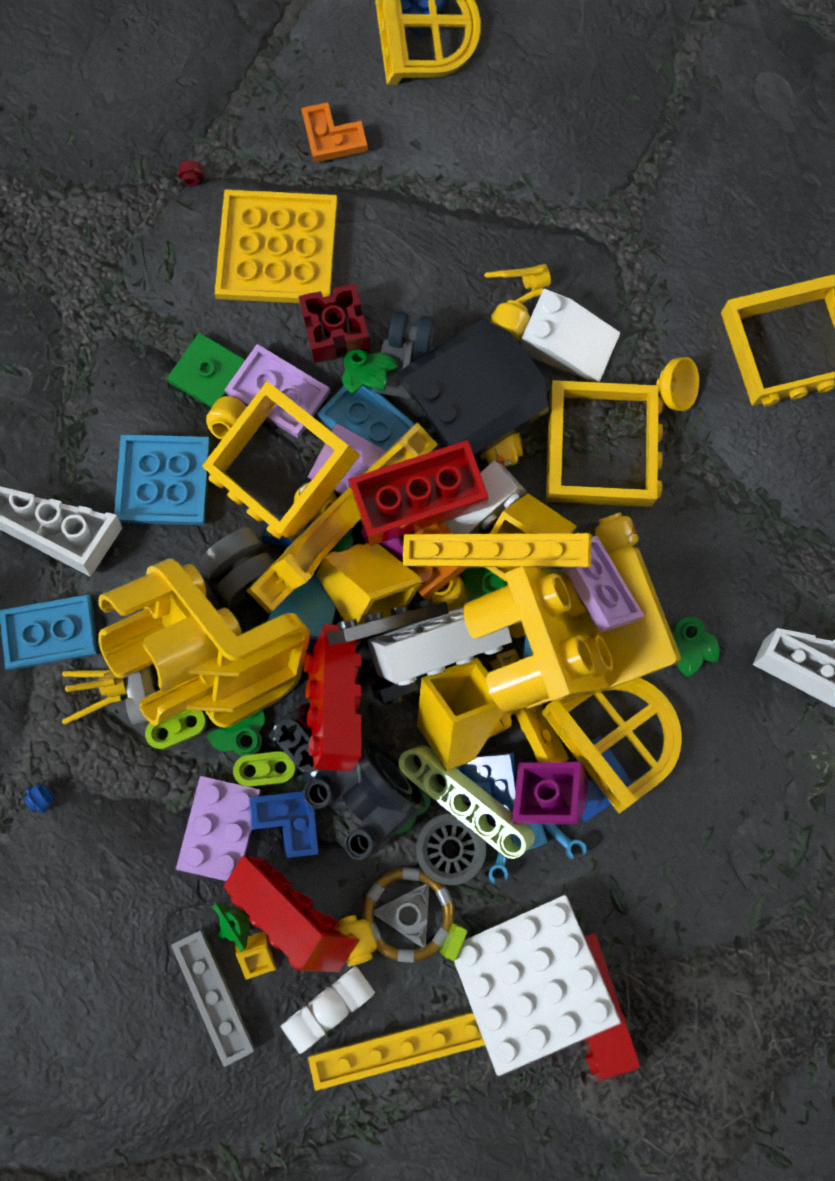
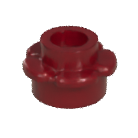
(190, 172)

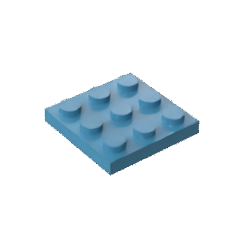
(162, 480)

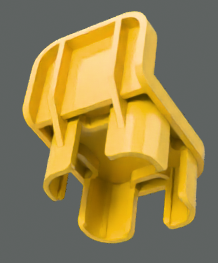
(199, 650)

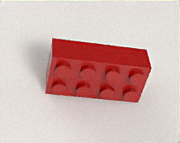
(419, 492)

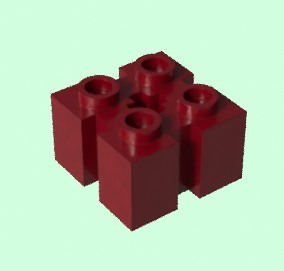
(340, 308)

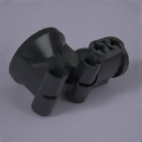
(372, 791)

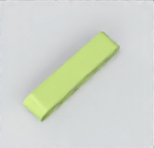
(481, 802)

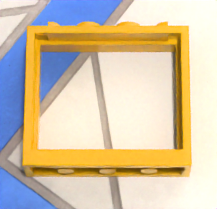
(766, 302)
(317, 490)
(598, 495)

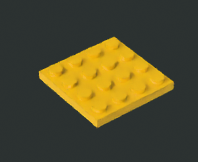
(275, 246)

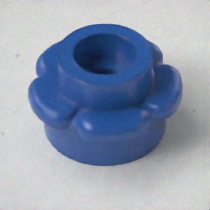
(38, 798)

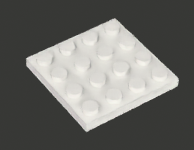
(534, 986)

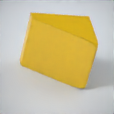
(257, 957)

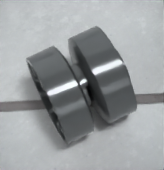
(236, 565)

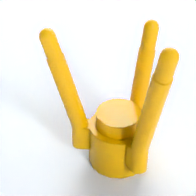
(533, 277)
(107, 684)

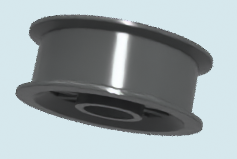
(432, 870)

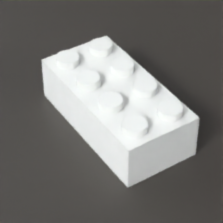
(430, 647)

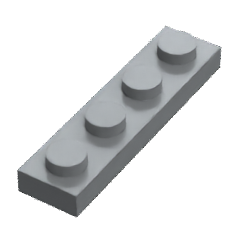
(213, 998)

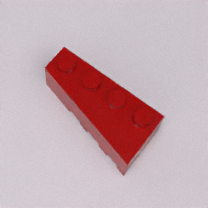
(333, 703)
(288, 917)
(612, 1050)

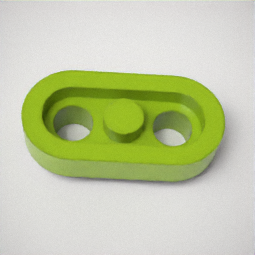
(177, 729)
(265, 769)

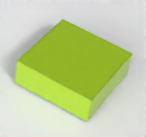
(454, 942)

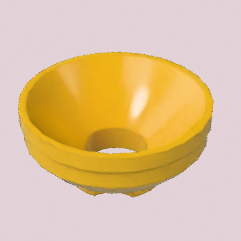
(679, 383)

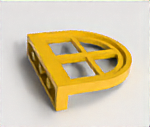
(394, 45)
(590, 755)

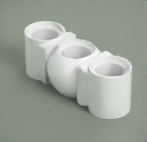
(327, 1009)

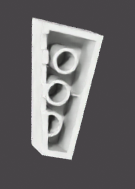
(60, 530)

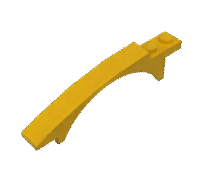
(310, 548)

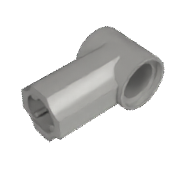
(138, 687)

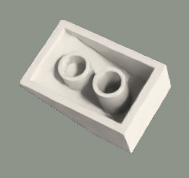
(569, 337)

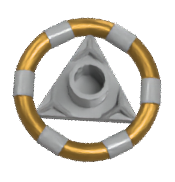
(409, 914)

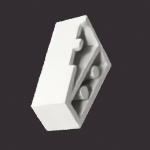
(502, 492)
(800, 661)

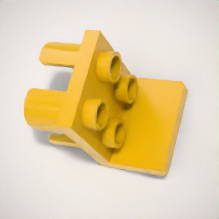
(567, 646)

